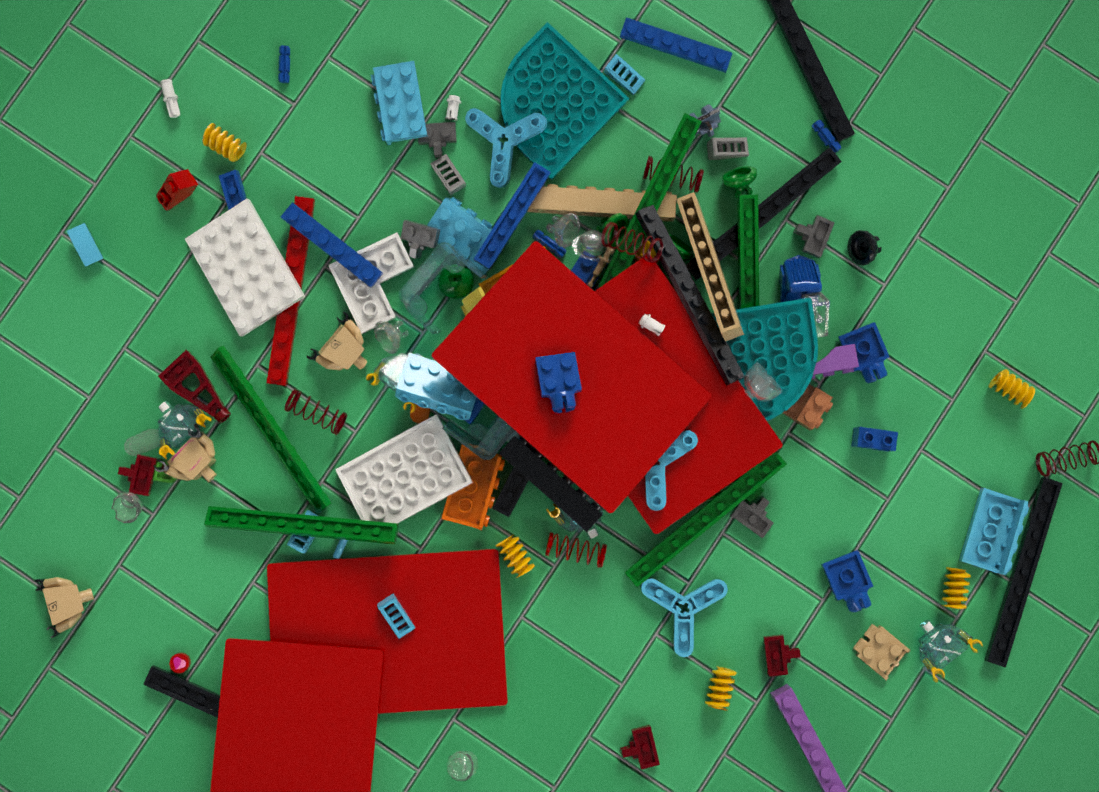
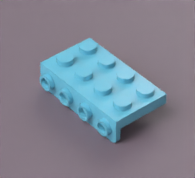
(399, 102)
(461, 228)
(433, 387)
(994, 531)

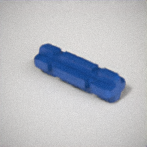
(284, 64)
(826, 136)
(549, 244)

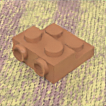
(810, 407)

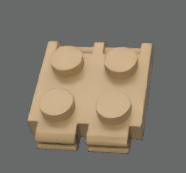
(880, 650)

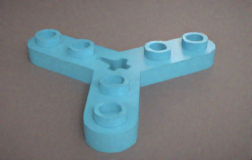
(516, 134)
(655, 477)
(684, 622)

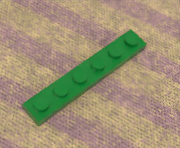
(748, 250)

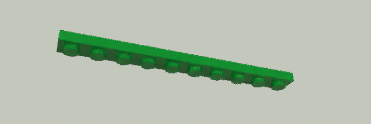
(655, 192)
(270, 429)
(704, 519)
(301, 525)

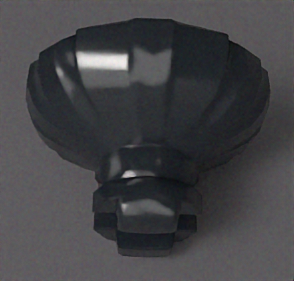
(863, 247)

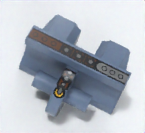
(710, 120)

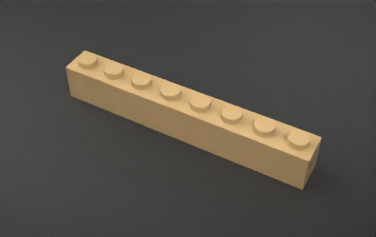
(596, 202)
(710, 267)

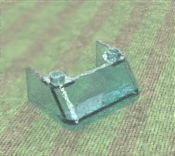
(442, 257)
(479, 439)

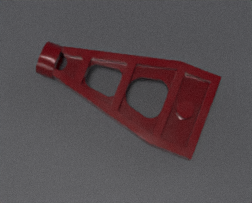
(179, 371)

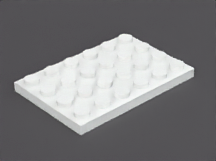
(244, 267)
(405, 474)

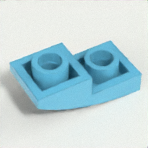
(84, 244)

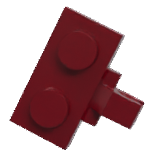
(140, 474)
(778, 655)
(642, 747)

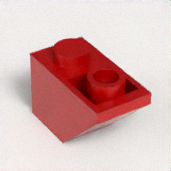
(176, 189)

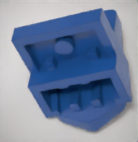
(798, 277)

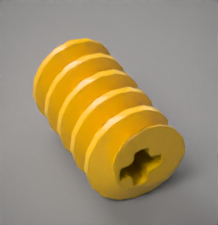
(223, 144)
(1013, 387)
(515, 556)
(956, 588)
(720, 688)

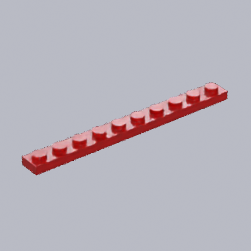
(287, 319)

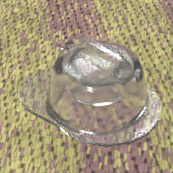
(590, 246)

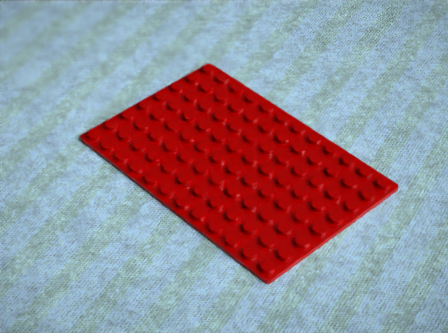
(631, 391)
(728, 428)
(451, 599)
(296, 717)

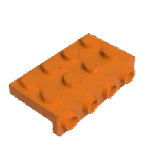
(471, 503)

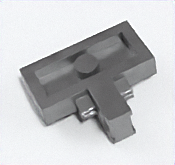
(438, 136)
(815, 235)
(419, 237)
(753, 516)

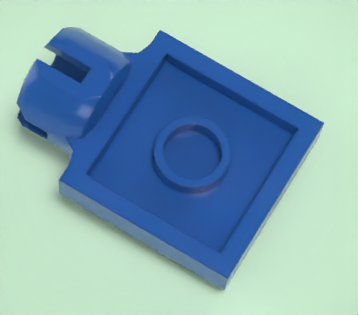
(870, 351)
(559, 380)
(849, 580)

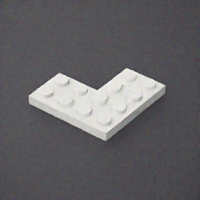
(367, 303)

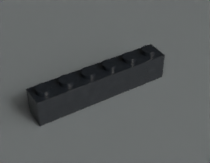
(550, 483)

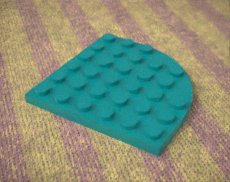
(565, 88)
(784, 343)

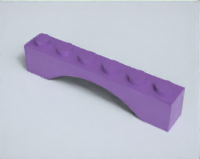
(838, 359)
(807, 739)

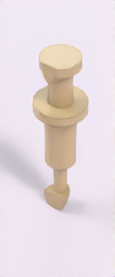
(601, 264)

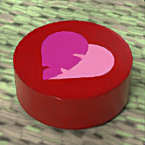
(180, 662)

